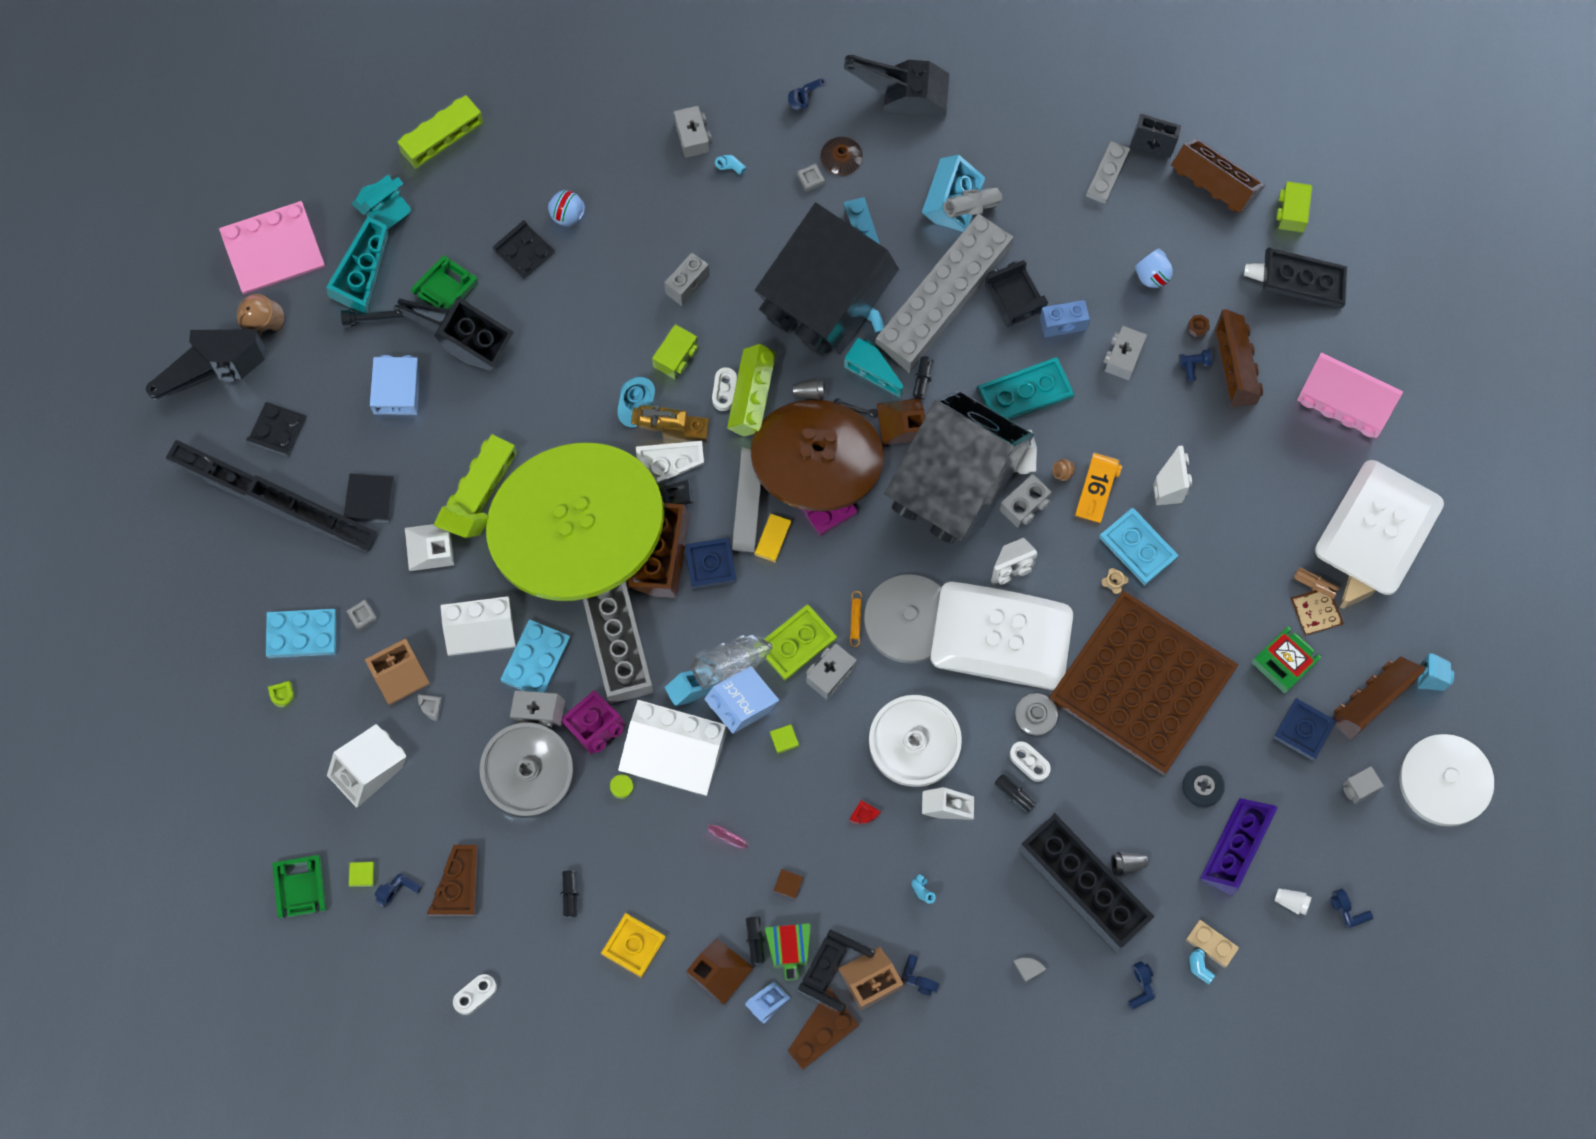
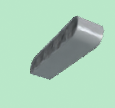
(746, 506)

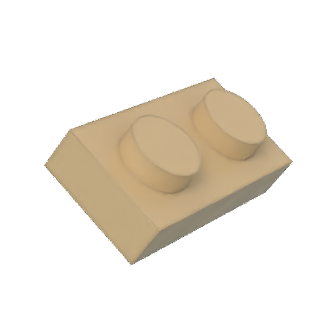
(1212, 943)

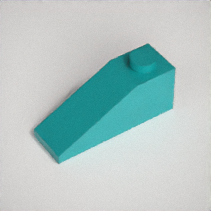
(869, 363)

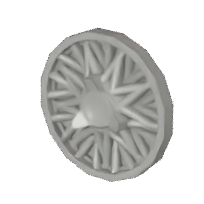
(1036, 714)

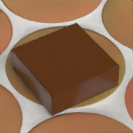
(788, 884)

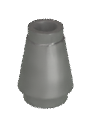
(810, 389)
(1128, 862)

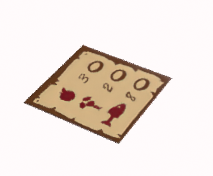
(1316, 612)

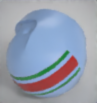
(566, 208)
(1154, 269)

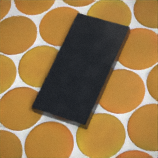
(1305, 277)

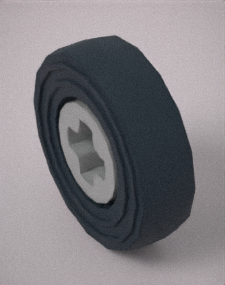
(1193, 791)

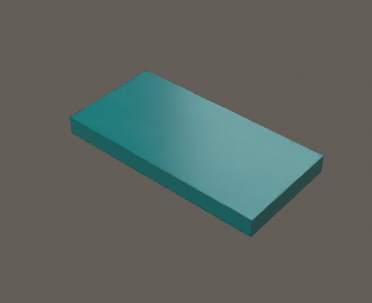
(1027, 390)

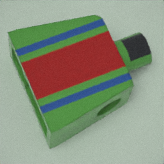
(789, 948)

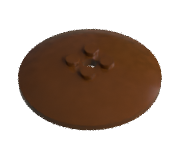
(817, 479)

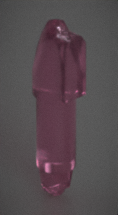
(721, 833)

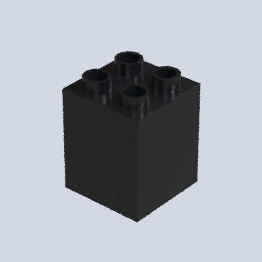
(825, 281)
(957, 466)

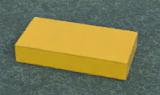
(773, 538)

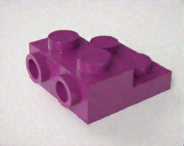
(827, 520)
(593, 722)

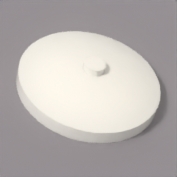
(915, 740)
(1446, 780)

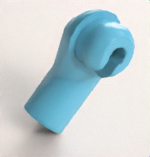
(730, 162)
(876, 319)
(922, 893)
(1197, 966)

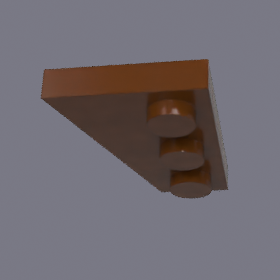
(458, 884)
(821, 1033)

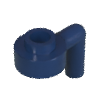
(798, 97)
(387, 892)
(1341, 902)
(1143, 974)
(924, 985)

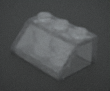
(729, 659)

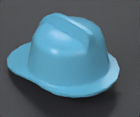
(632, 394)

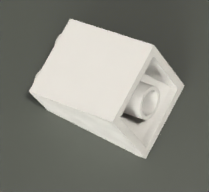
(365, 764)

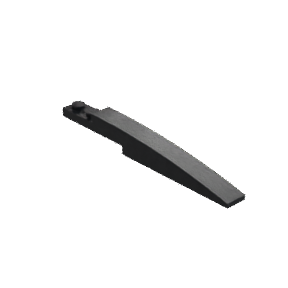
(270, 496)

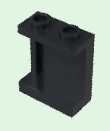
(1014, 293)

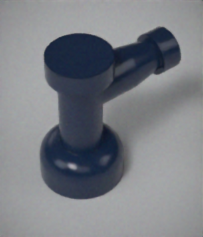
(1189, 361)

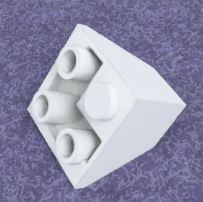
(1173, 481)
(428, 547)
(1014, 560)

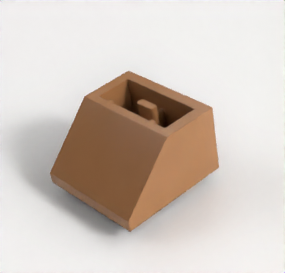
(397, 671)
(871, 979)

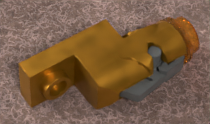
(670, 422)

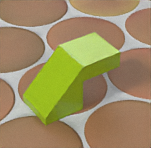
(457, 521)

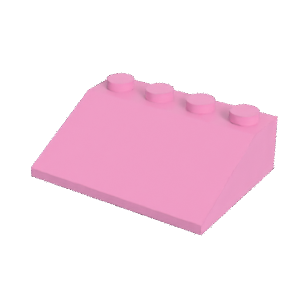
(272, 247)
(1349, 396)

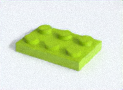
(798, 642)

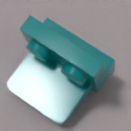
(382, 201)

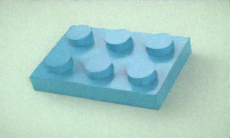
(1138, 546)
(301, 633)
(535, 658)

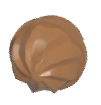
(1063, 469)

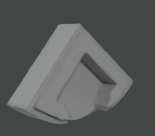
(430, 706)
(1028, 968)

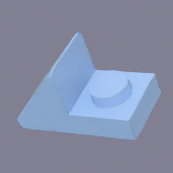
(767, 1002)

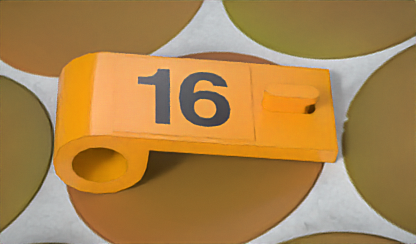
(1097, 487)

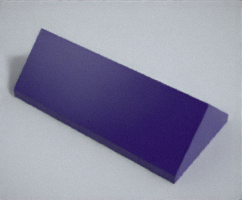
(1238, 845)

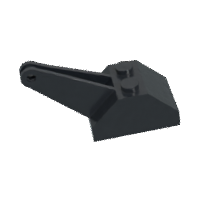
(908, 87)
(462, 330)
(213, 353)

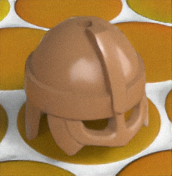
(262, 315)

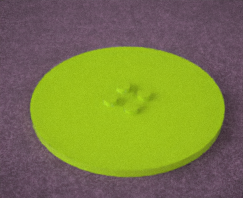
(575, 521)

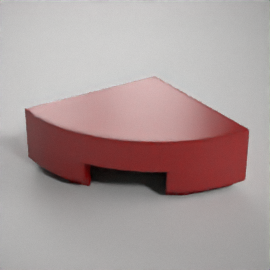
(864, 813)

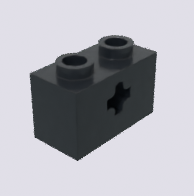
(1155, 135)

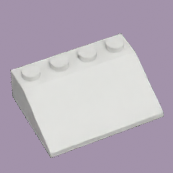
(672, 747)

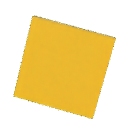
(633, 945)

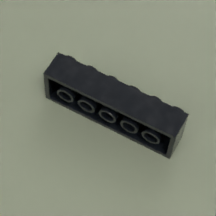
(1086, 882)

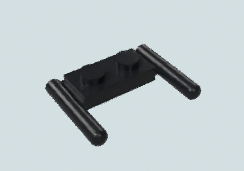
(825, 965)

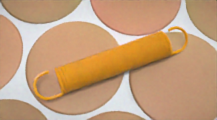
(855, 618)

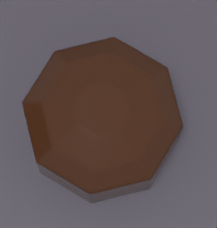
(1198, 325)

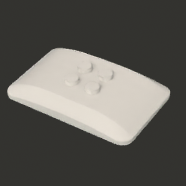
(1379, 527)
(1001, 635)

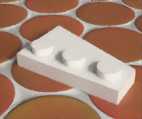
(671, 459)

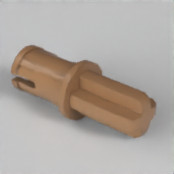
(1316, 582)

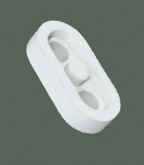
(724, 390)
(1030, 761)
(474, 994)

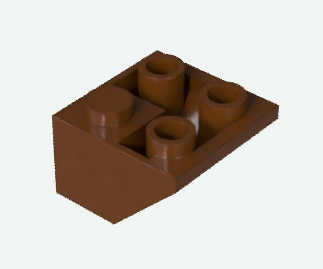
(900, 420)
(719, 971)

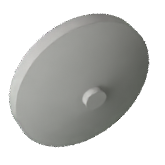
(903, 617)
(526, 769)

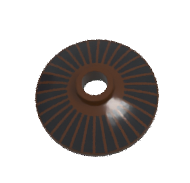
(841, 163)

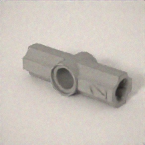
(972, 202)

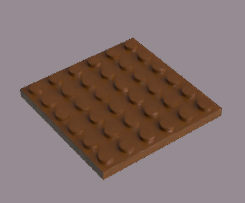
(1143, 682)

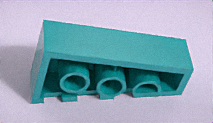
(359, 268)

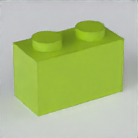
(1295, 206)
(675, 352)

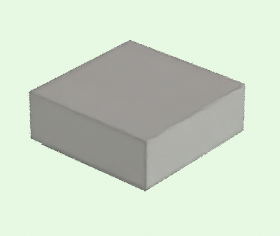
(810, 177)
(361, 615)

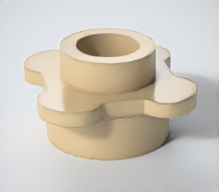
(1119, 576)

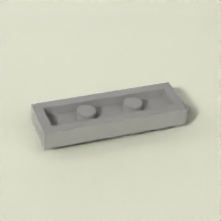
(1108, 172)

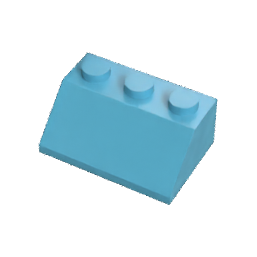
(950, 180)

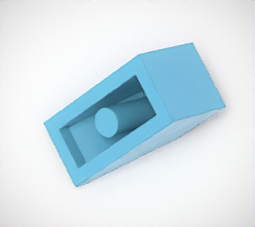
(1437, 673)
(685, 689)

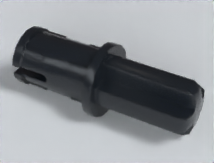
(923, 377)
(1015, 793)
(569, 893)
(755, 940)

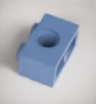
(1064, 318)

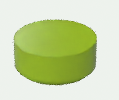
(621, 786)

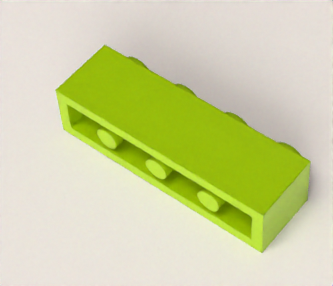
(440, 131)
(751, 390)
(484, 475)

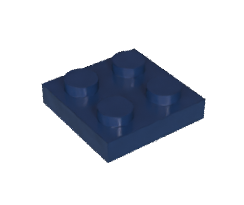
(710, 563)
(1304, 729)

